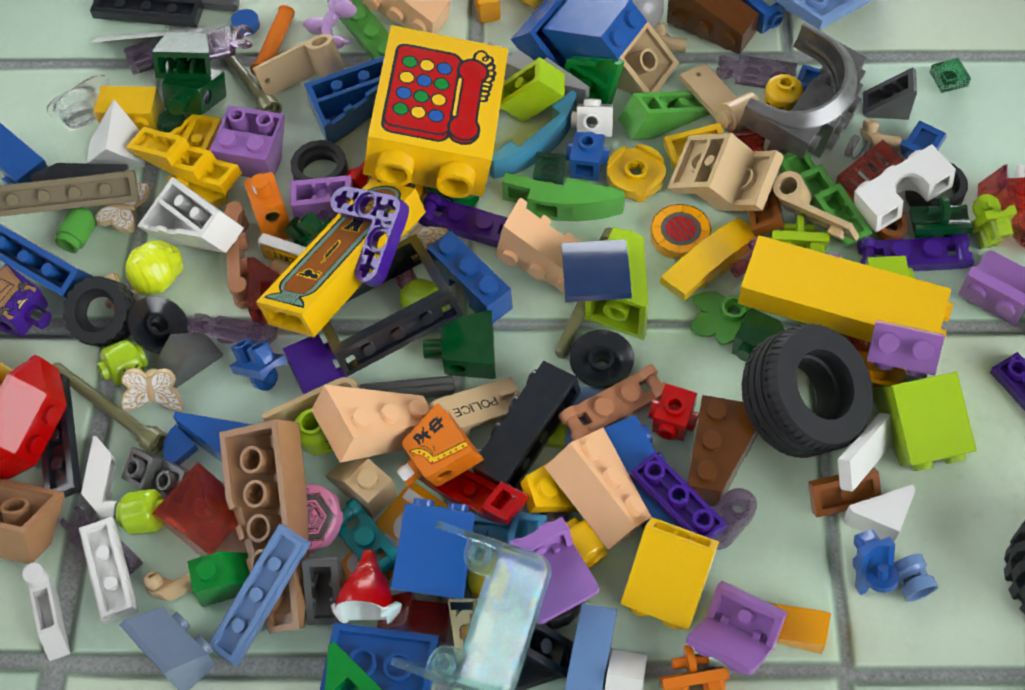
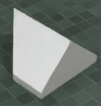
(111, 139)

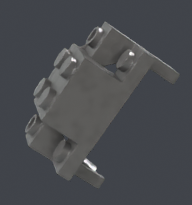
(821, 110)

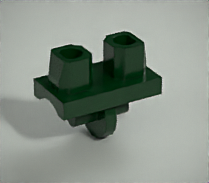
(940, 219)
(306, 228)

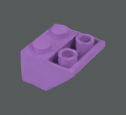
(250, 140)

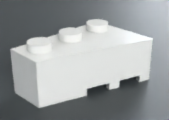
(189, 220)

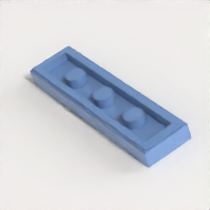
(259, 594)

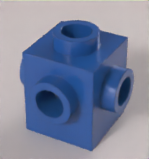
(586, 155)

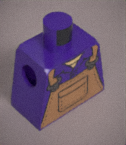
(21, 303)

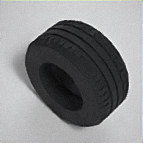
(838, 379)

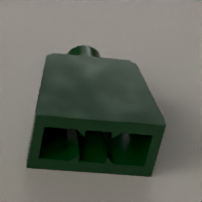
(182, 56)
(194, 95)
(465, 346)

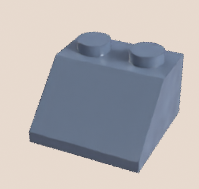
(170, 646)

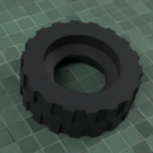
(76, 311)

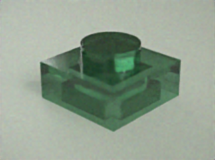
(950, 75)
(550, 167)

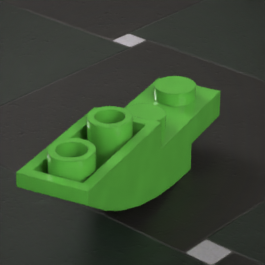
(572, 202)

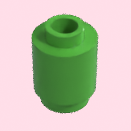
(75, 229)

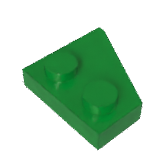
(598, 73)

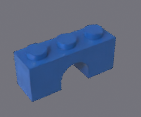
(480, 284)

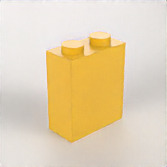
(669, 574)

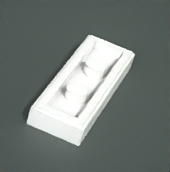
(865, 452)
(108, 570)

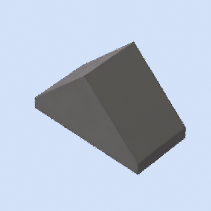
(892, 97)
(187, 355)
(322, 582)

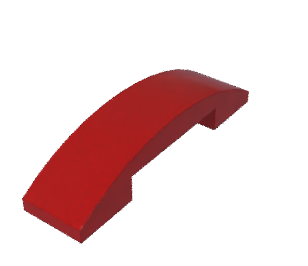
(484, 498)

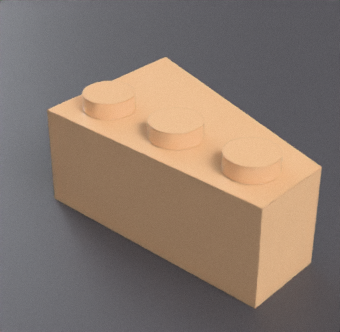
(414, 14)
(533, 245)
(366, 421)
(599, 487)

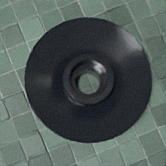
(157, 313)
(605, 347)

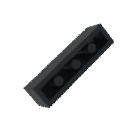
(527, 425)

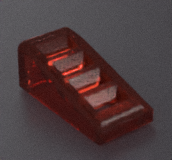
(860, 164)

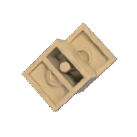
(725, 172)

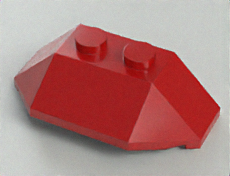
(29, 412)

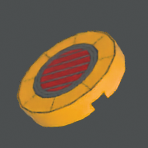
(678, 229)

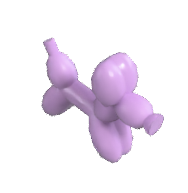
(338, 9)

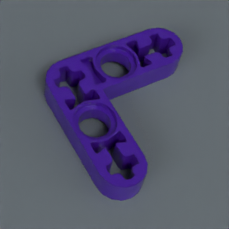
(381, 224)

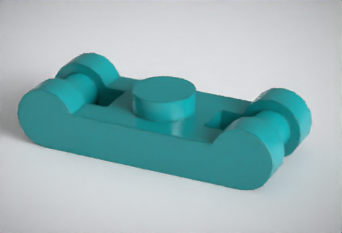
(366, 536)

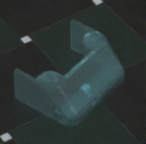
(501, 620)

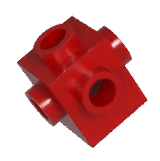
(674, 413)

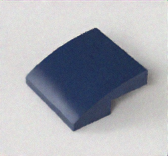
(596, 270)

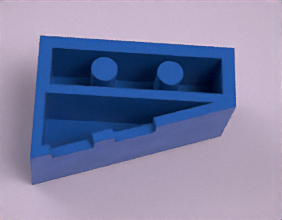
(344, 98)

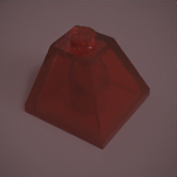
(198, 511)

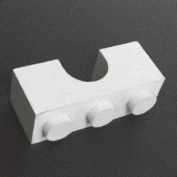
(923, 172)

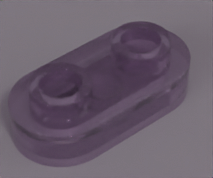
(735, 521)

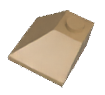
(646, 63)

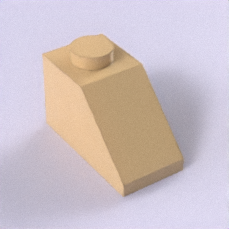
(364, 482)

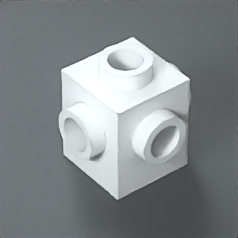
(594, 108)

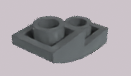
(152, 472)

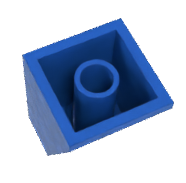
(594, 27)
(429, 557)

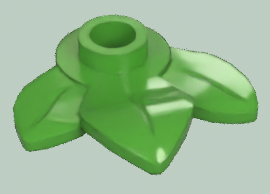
(715, 317)

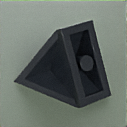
(545, 659)

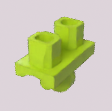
(990, 223)
(802, 235)

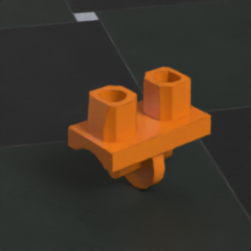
(709, 678)

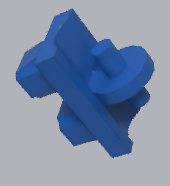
(257, 363)
(874, 563)

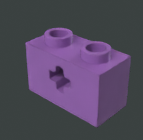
(316, 195)

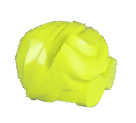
(153, 267)

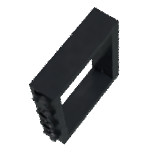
(403, 326)

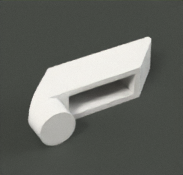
(100, 479)
(46, 611)

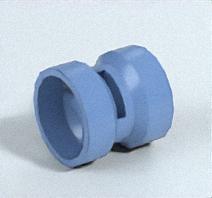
(914, 577)

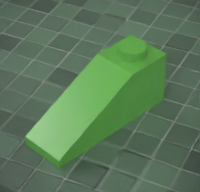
(659, 113)

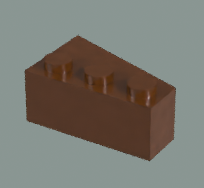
(718, 21)
(720, 447)

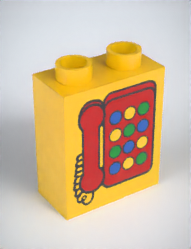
(436, 112)

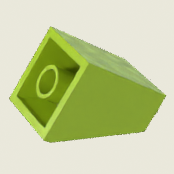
(625, 314)
(927, 420)

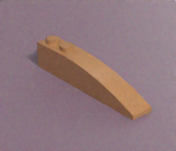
(264, 490)
(27, 520)

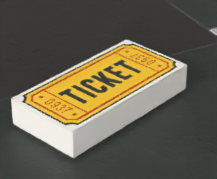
(276, 248)

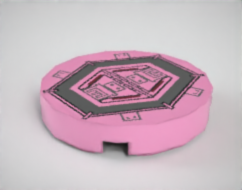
(323, 516)

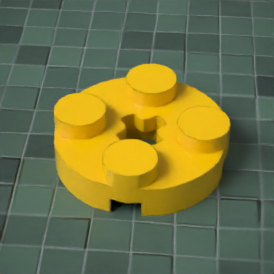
(636, 186)

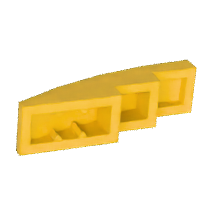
(184, 161)
(708, 259)

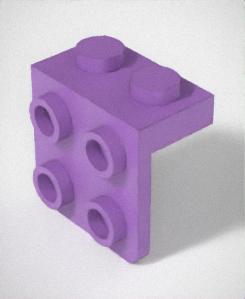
(996, 287)
(905, 348)
(570, 577)
(738, 629)

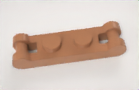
(236, 261)
(613, 403)

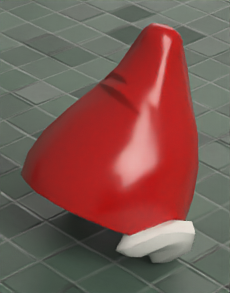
(366, 594)

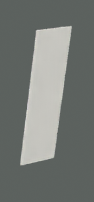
(143, 34)

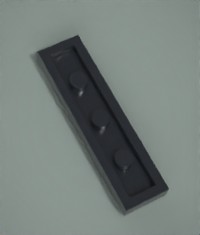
(164, 12)
(60, 455)

